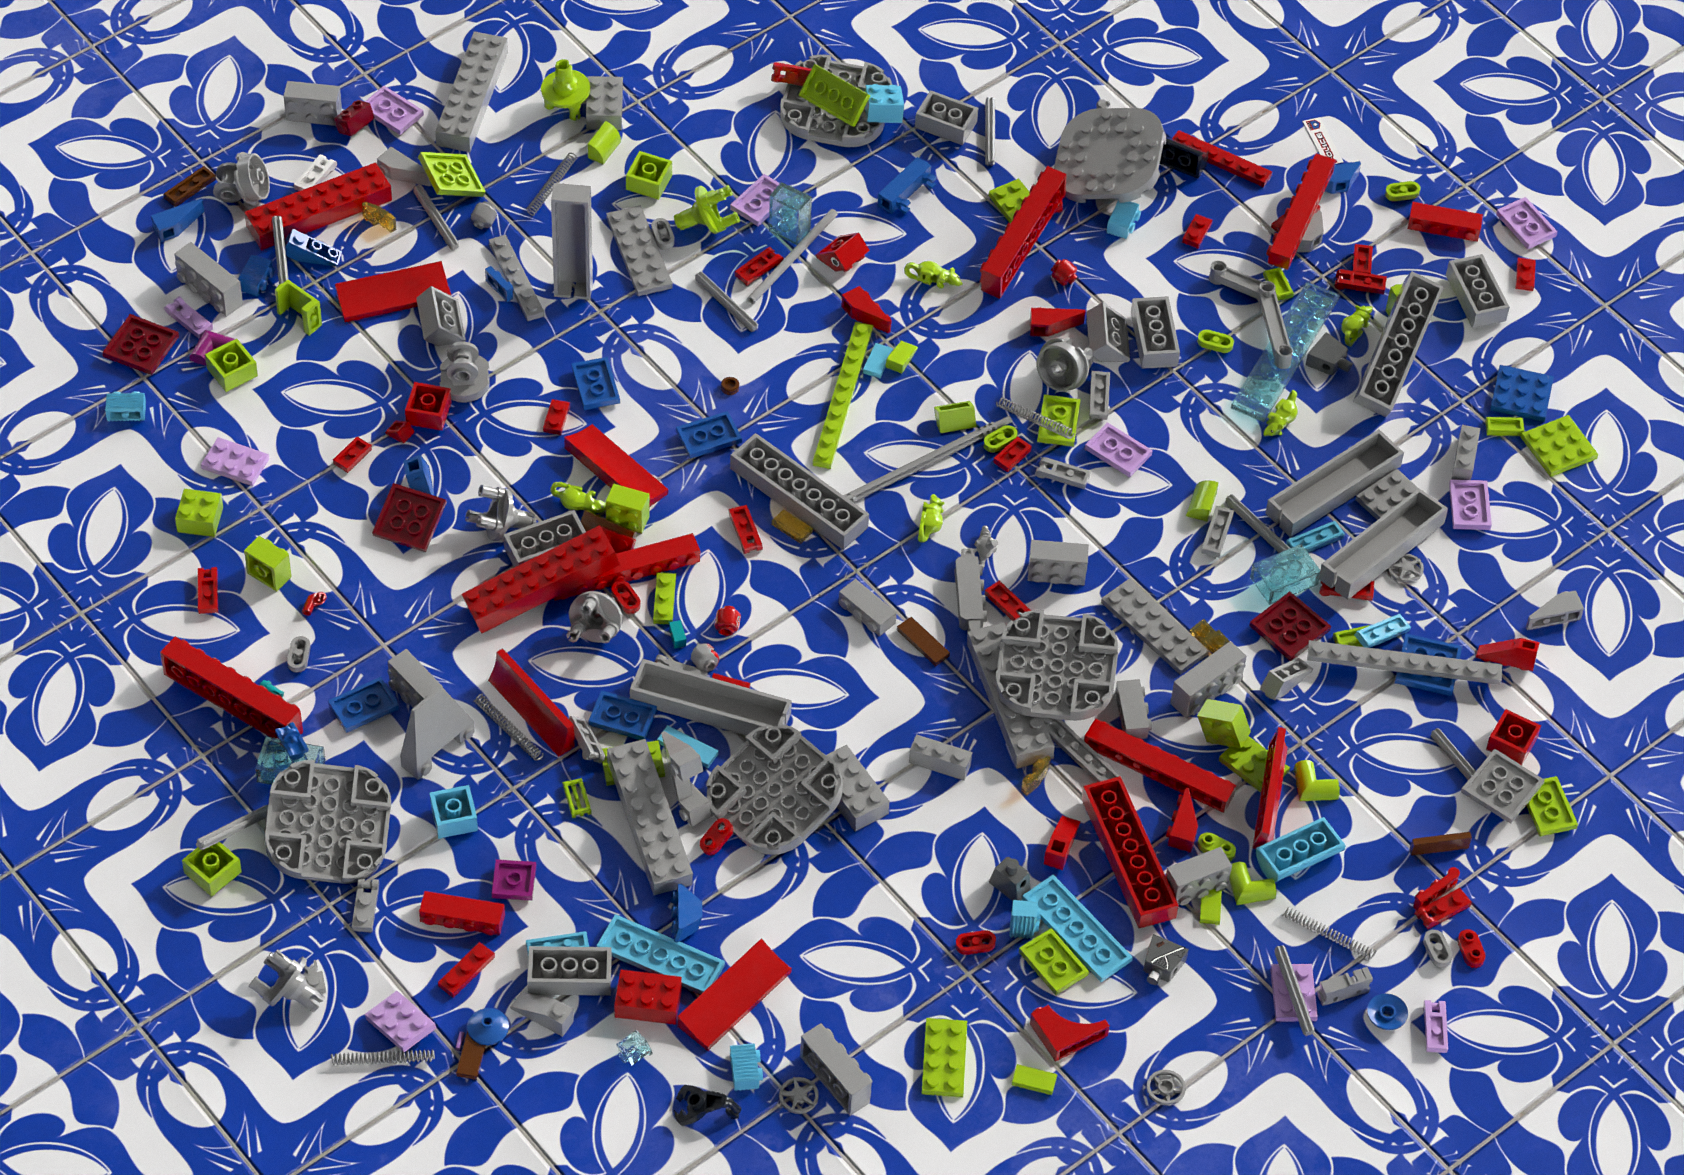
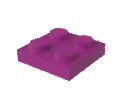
(514, 880)

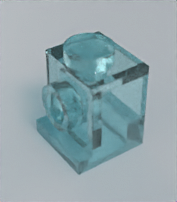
(633, 1048)

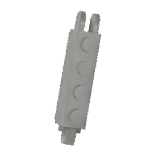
(968, 591)

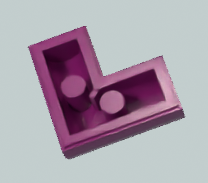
(207, 343)

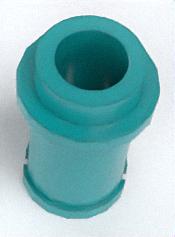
(271, 688)

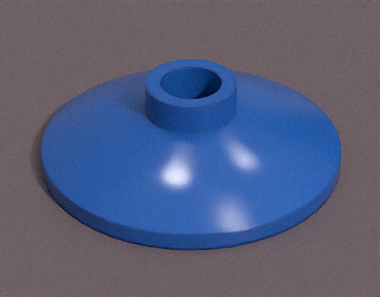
(1390, 1005)
(491, 1033)

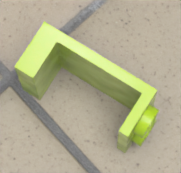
(292, 296)

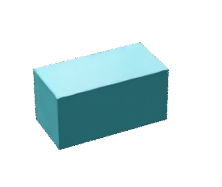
(677, 634)

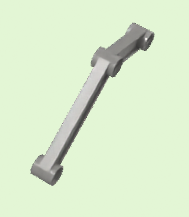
(1270, 308)

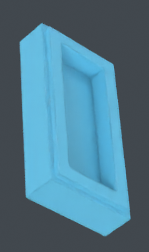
(877, 360)

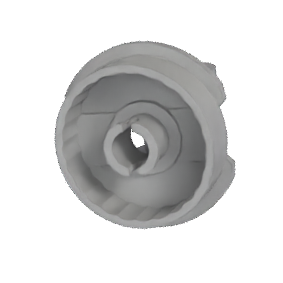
(242, 180)
(1063, 365)
(465, 372)

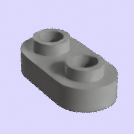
(663, 237)
(298, 655)
(1437, 950)

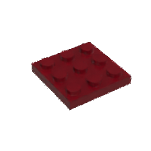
(140, 344)
(409, 517)
(1289, 625)

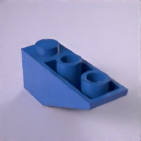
(175, 220)
(309, 250)
(418, 474)

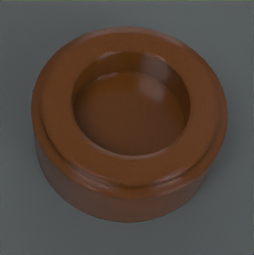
(730, 385)

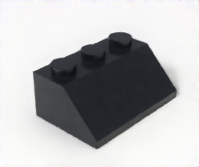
(1183, 158)

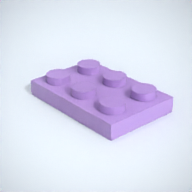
(394, 110)
(755, 201)
(1526, 223)
(1118, 449)
(235, 461)
(1470, 504)
(1282, 1002)
(400, 1021)

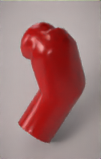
(312, 601)

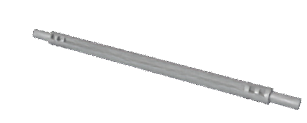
(926, 460)

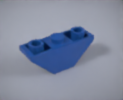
(1343, 177)
(685, 912)

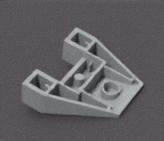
(430, 728)
(684, 764)

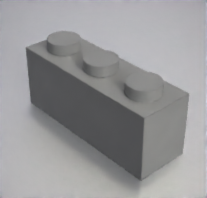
(1465, 453)
(867, 607)
(1132, 708)
(940, 757)

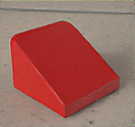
(400, 431)

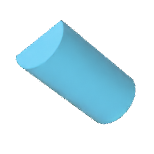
(1299, 849)

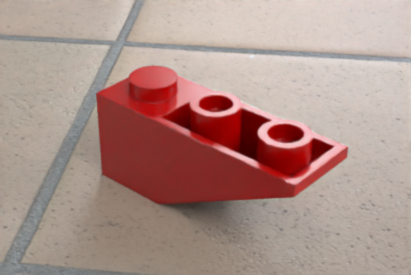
(863, 309)
(1051, 321)
(1515, 653)
(1185, 826)
(1061, 842)

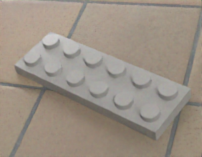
(639, 250)
(1154, 626)

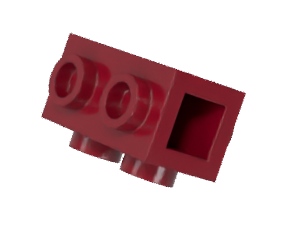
(354, 118)

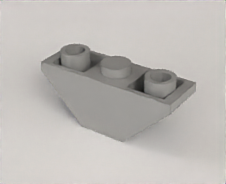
(1313, 234)

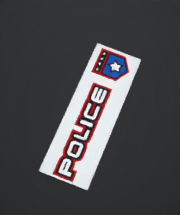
(1322, 139)

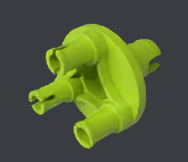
(565, 89)
(706, 212)

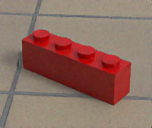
(1445, 221)
(462, 913)

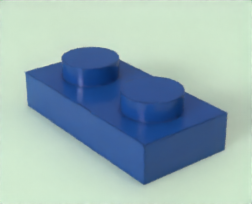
(499, 284)

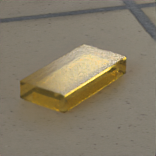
(792, 526)

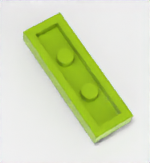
(664, 598)

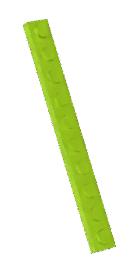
(842, 395)

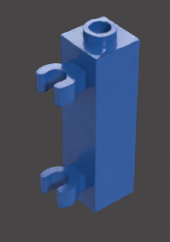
(898, 191)

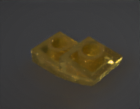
(379, 215)
(1208, 637)
(1039, 772)

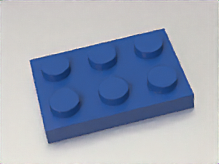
(595, 383)
(708, 434)
(363, 704)
(622, 715)

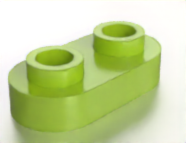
(1402, 191)
(1215, 341)
(997, 440)
(1216, 842)

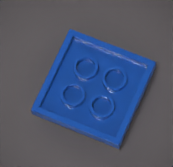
(1522, 393)
(1431, 647)

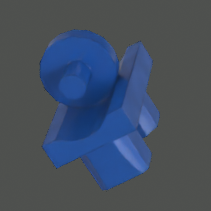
(292, 741)

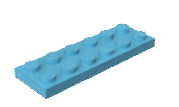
(1078, 929)
(660, 954)

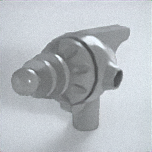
(985, 545)

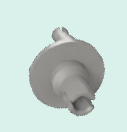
(501, 513)
(594, 617)
(289, 984)

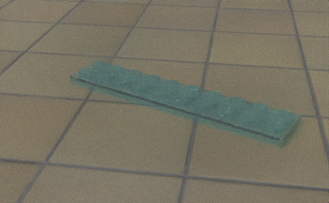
(1302, 326)

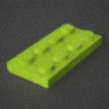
(834, 95)
(944, 1057)

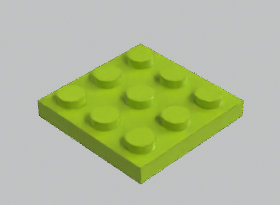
(451, 174)
(1559, 445)

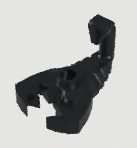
(703, 1102)

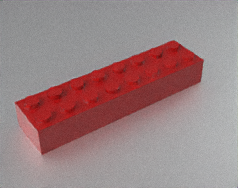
(320, 204)
(1023, 232)
(540, 579)
(228, 688)
(1129, 852)

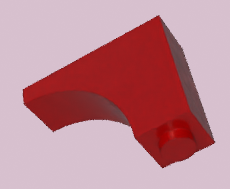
(1064, 1036)

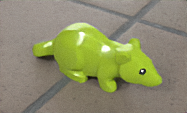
(932, 272)
(1354, 323)
(1285, 414)
(575, 499)
(931, 518)

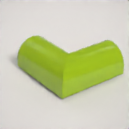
(1312, 789)
(1250, 891)

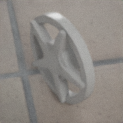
(1407, 568)
(1166, 1087)
(798, 1095)

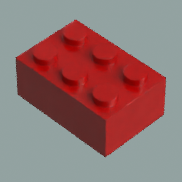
(648, 997)

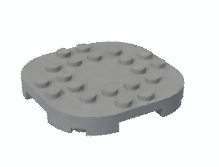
(816, 124)
(1110, 154)
(1057, 666)
(775, 789)
(327, 822)

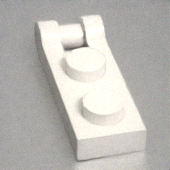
(315, 173)

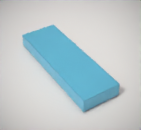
(1318, 537)
(1382, 631)
(706, 752)
(567, 940)

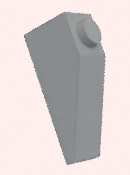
(401, 168)
(1560, 609)
(1284, 678)
(545, 1011)

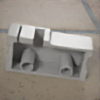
(1344, 987)

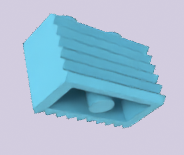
(1123, 219)
(125, 406)
(1024, 919)
(745, 1067)

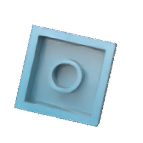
(884, 104)
(453, 811)

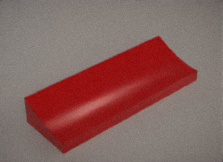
(388, 291)
(612, 463)
(532, 704)
(1271, 789)
(733, 995)

